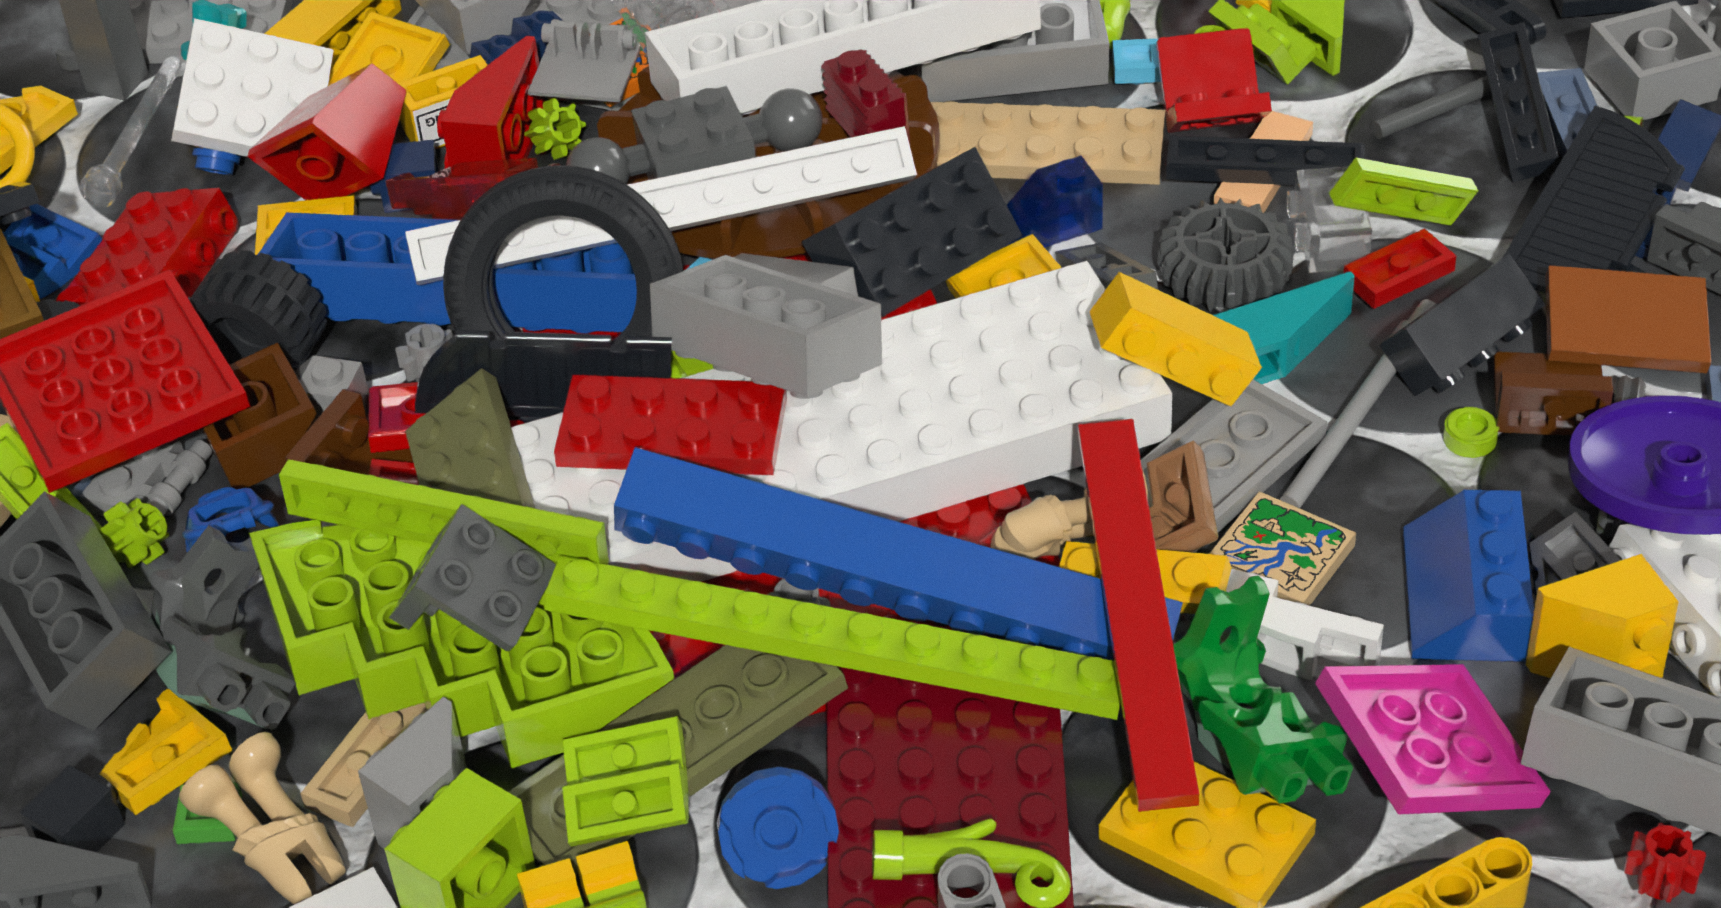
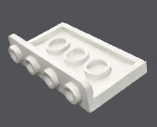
(1693, 574)

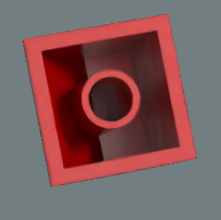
(335, 137)

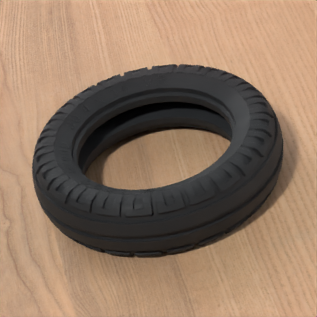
(544, 193)

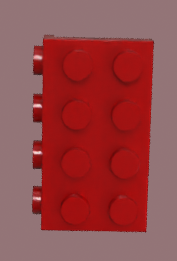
(155, 234)

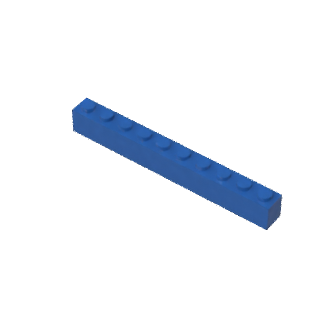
(863, 556)

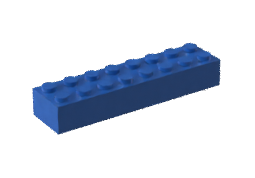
(368, 274)

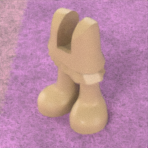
(1045, 526)
(271, 845)

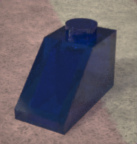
(1059, 203)

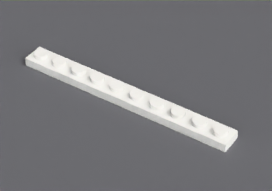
(700, 198)

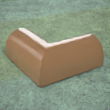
(1181, 500)

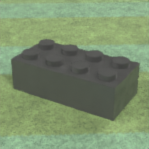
(73, 613)

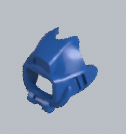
(241, 507)

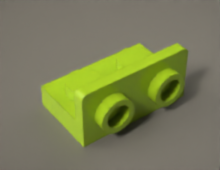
(1273, 42)

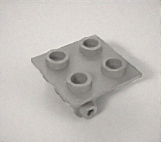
(585, 65)

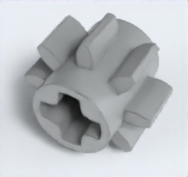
(421, 345)

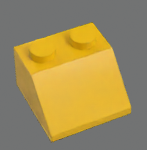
(1608, 612)

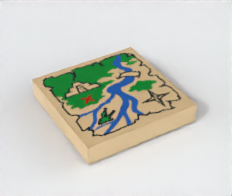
(1286, 546)

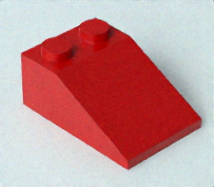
(491, 109)

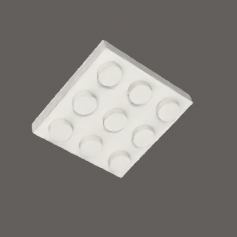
(243, 85)

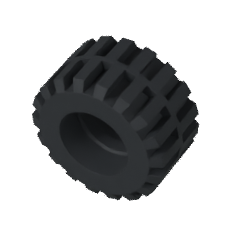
(256, 303)

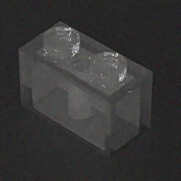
(1326, 232)

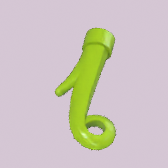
(925, 854)

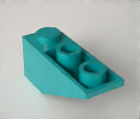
(1293, 323)

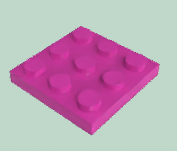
(1431, 738)

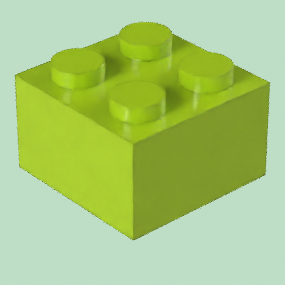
(462, 848)

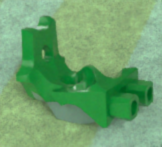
(1274, 743)

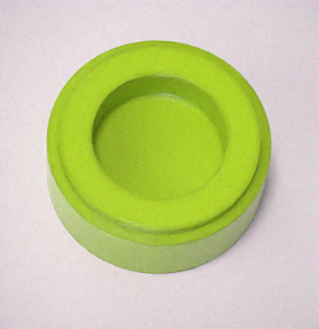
(1470, 432)

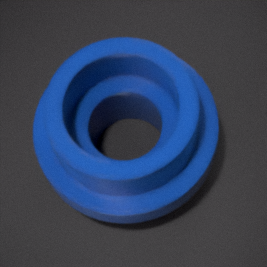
(215, 161)

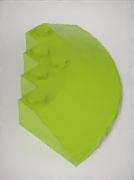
(333, 611)

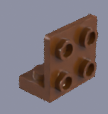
(1546, 394)
(341, 438)

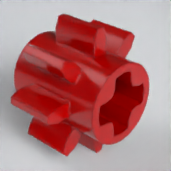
(1664, 862)

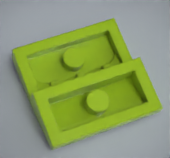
(625, 781)

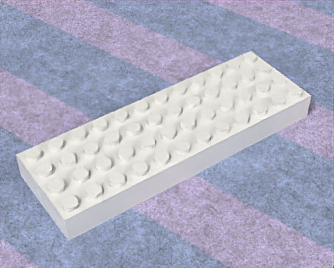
(958, 410)

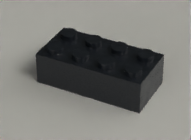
(919, 232)

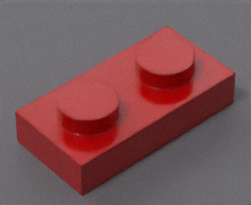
(1400, 268)

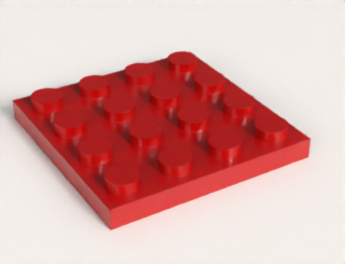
(114, 380)

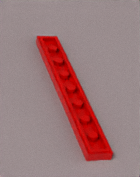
(1137, 618)

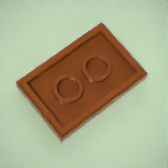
(1627, 319)

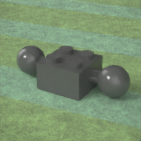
(702, 134)

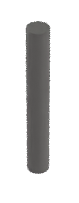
(1431, 108)

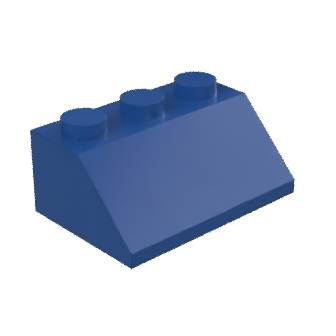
(1469, 579)

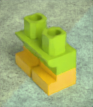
(605, 878)

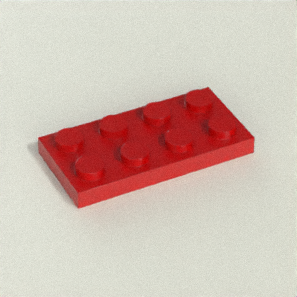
(697, 421)

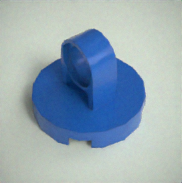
(777, 827)

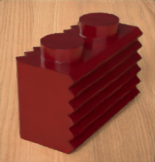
(863, 95)

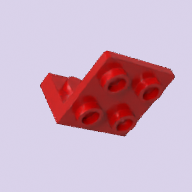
(1210, 80)

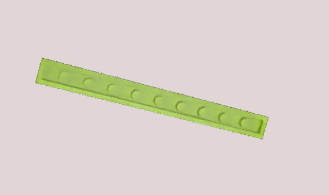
(834, 636)

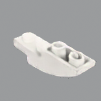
(1305, 636)

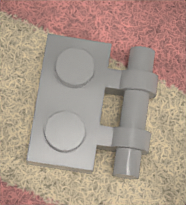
(143, 478)

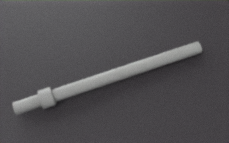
(1346, 423)

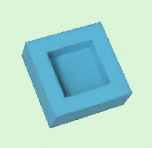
(1135, 61)

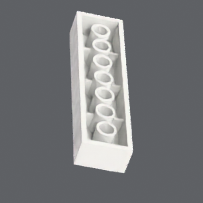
(787, 41)

